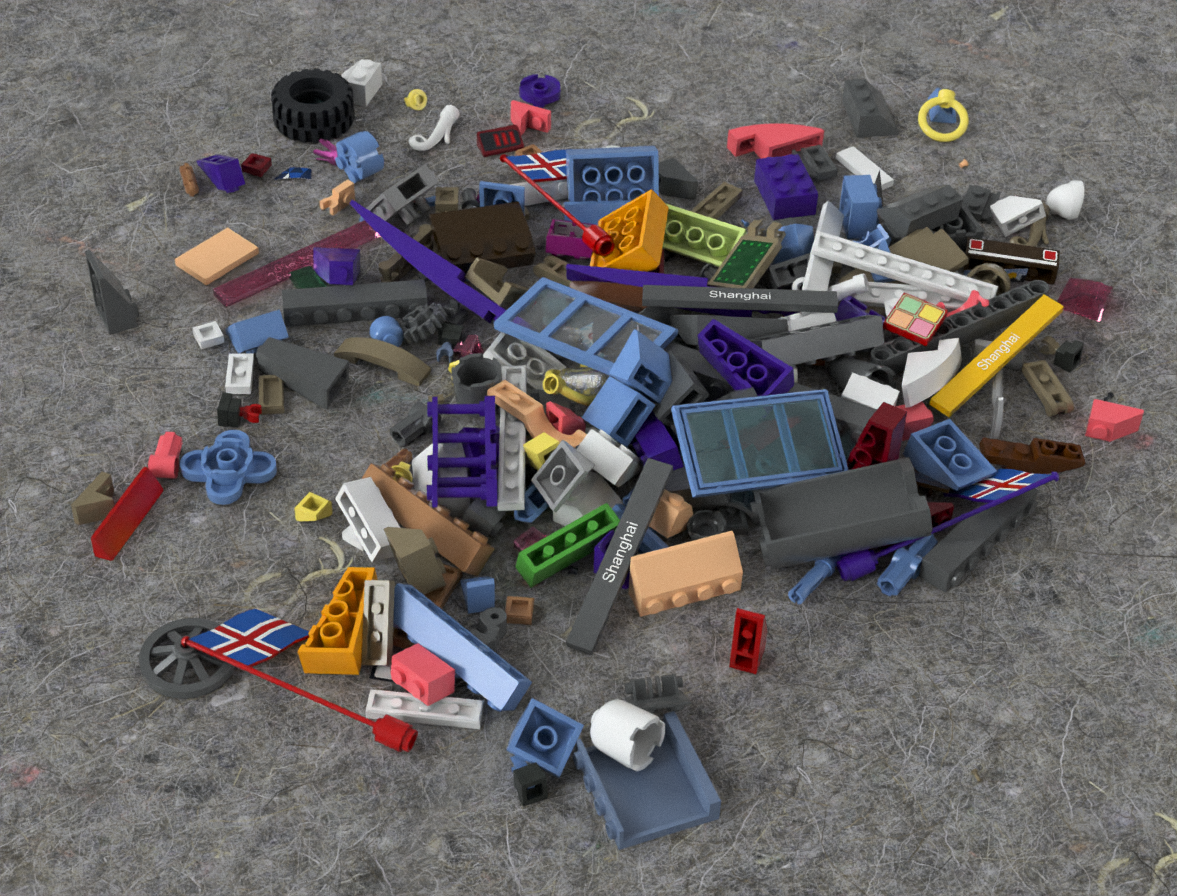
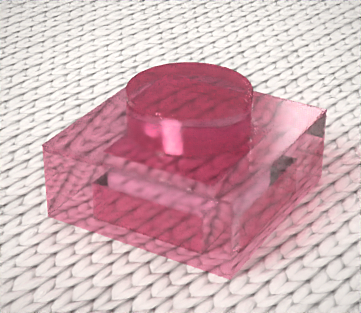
(528, 538)

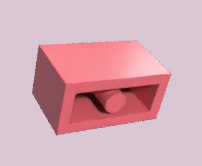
(423, 674)

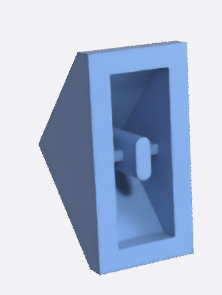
(478, 593)

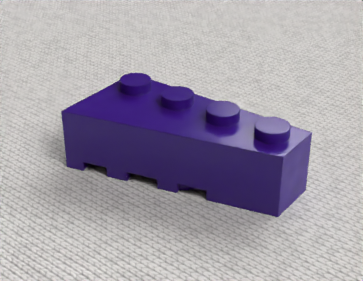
(744, 362)

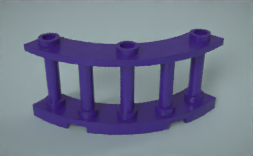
(464, 487)

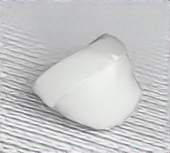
(1066, 199)

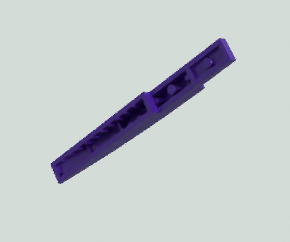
(433, 266)
(641, 278)

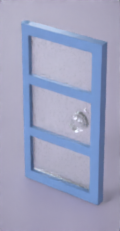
(577, 325)

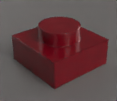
(256, 164)

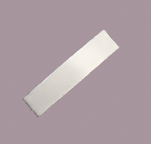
(930, 371)

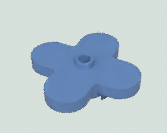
(228, 466)

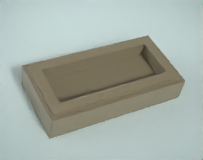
(271, 394)

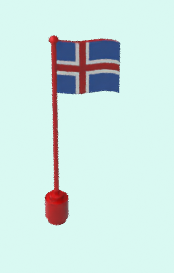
(552, 167)
(260, 637)

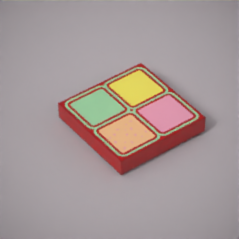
(915, 319)

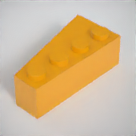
(337, 638)

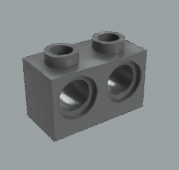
(785, 273)

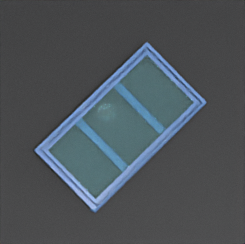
(758, 441)

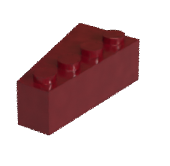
(880, 438)

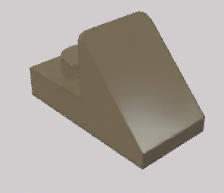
(94, 501)

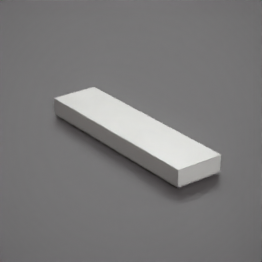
(445, 712)

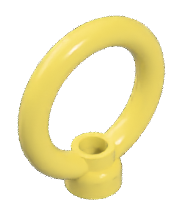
(945, 99)
(549, 385)

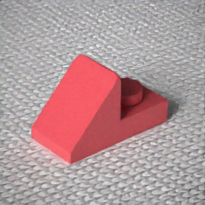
(530, 116)

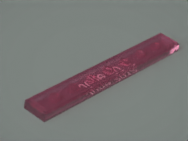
(279, 270)

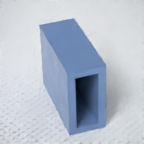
(618, 411)

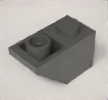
(676, 180)

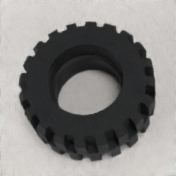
(312, 121)

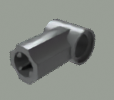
(413, 425)

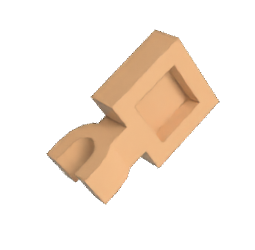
(340, 197)

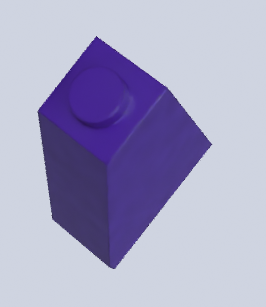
(337, 265)

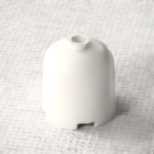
(626, 733)

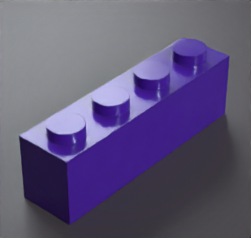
(656, 443)

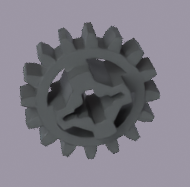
(422, 322)

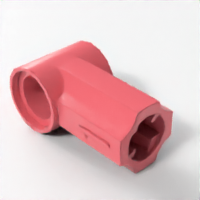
(166, 457)

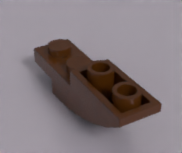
(1037, 458)

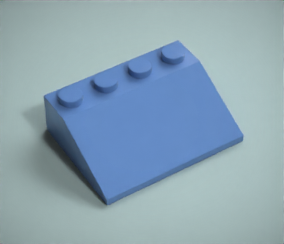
(611, 173)

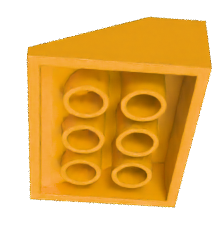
(637, 234)

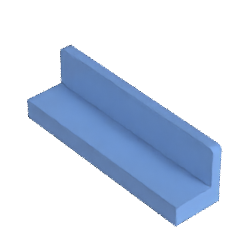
(592, 211)

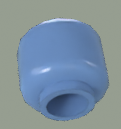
(387, 330)

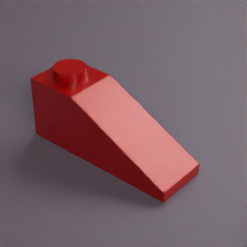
(748, 641)

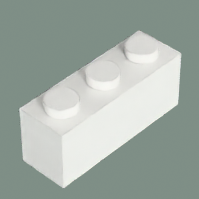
(368, 516)

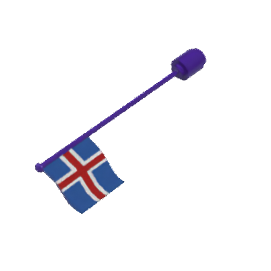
(993, 491)

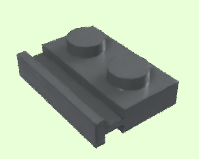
(817, 162)
(979, 201)

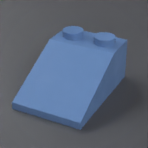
(947, 456)

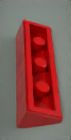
(126, 515)

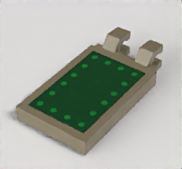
(749, 257)

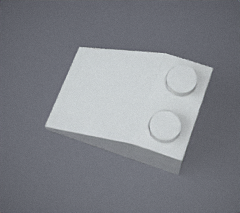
(516, 352)

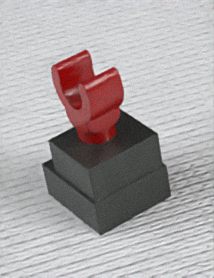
(231, 411)

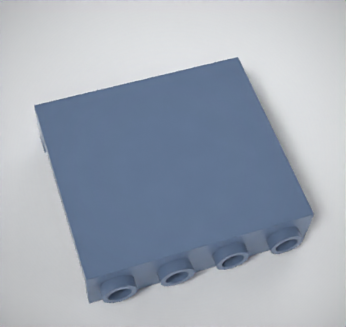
(655, 801)

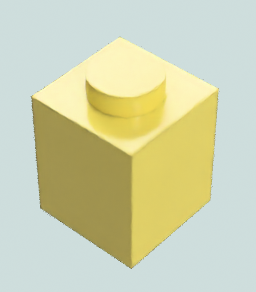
(540, 449)

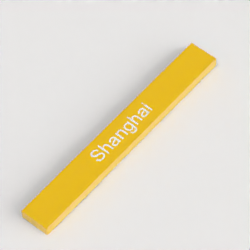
(996, 356)

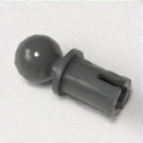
(469, 199)

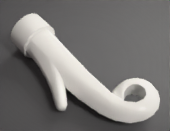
(447, 119)
(856, 285)

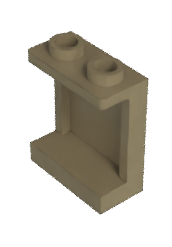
(488, 278)

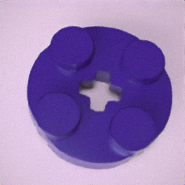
(539, 90)

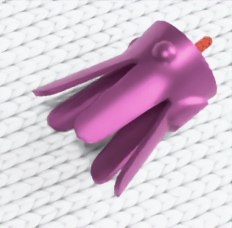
(327, 154)

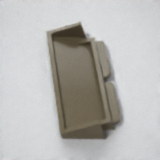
(923, 247)

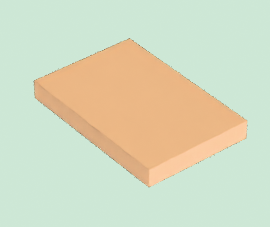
(216, 256)

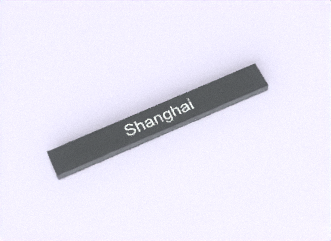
(740, 298)
(617, 558)

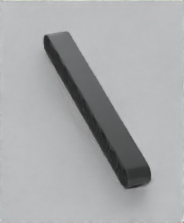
(965, 325)

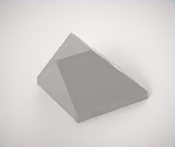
(561, 474)

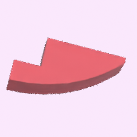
(772, 139)

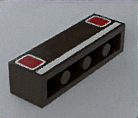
(1040, 262)

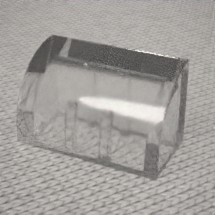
(584, 379)

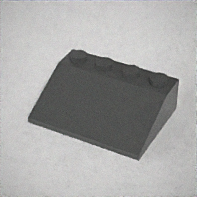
(691, 325)

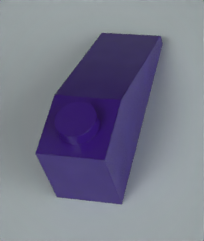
(223, 172)

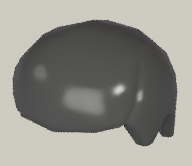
(706, 524)

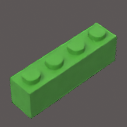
(566, 545)

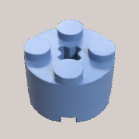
(359, 156)

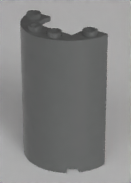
(840, 514)

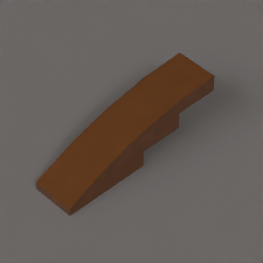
(622, 295)

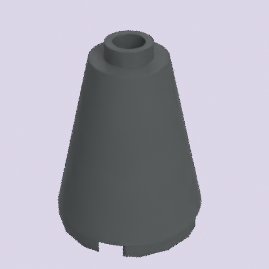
(843, 367)

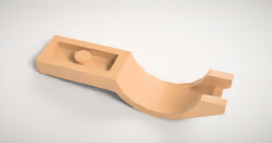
(529, 412)

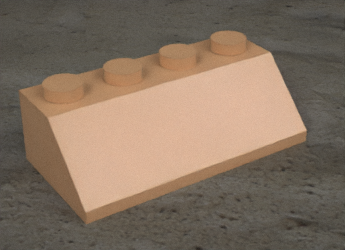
(685, 573)

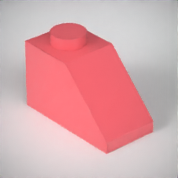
(564, 419)
(1112, 421)

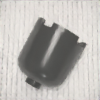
(474, 377)

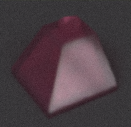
(1086, 298)

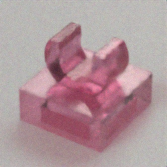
(470, 346)

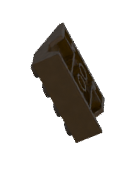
(486, 232)

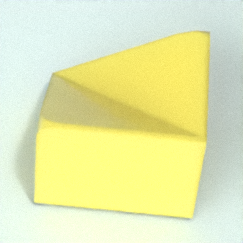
(313, 508)

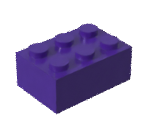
(786, 187)

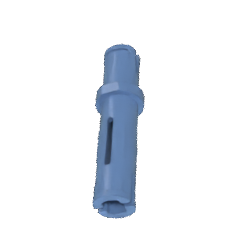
(822, 569)

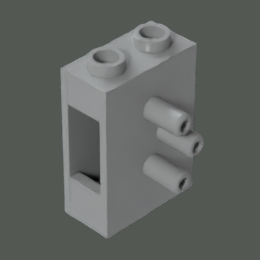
(403, 194)

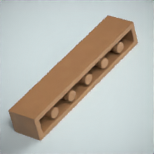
(413, 511)

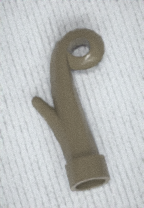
(1037, 231)

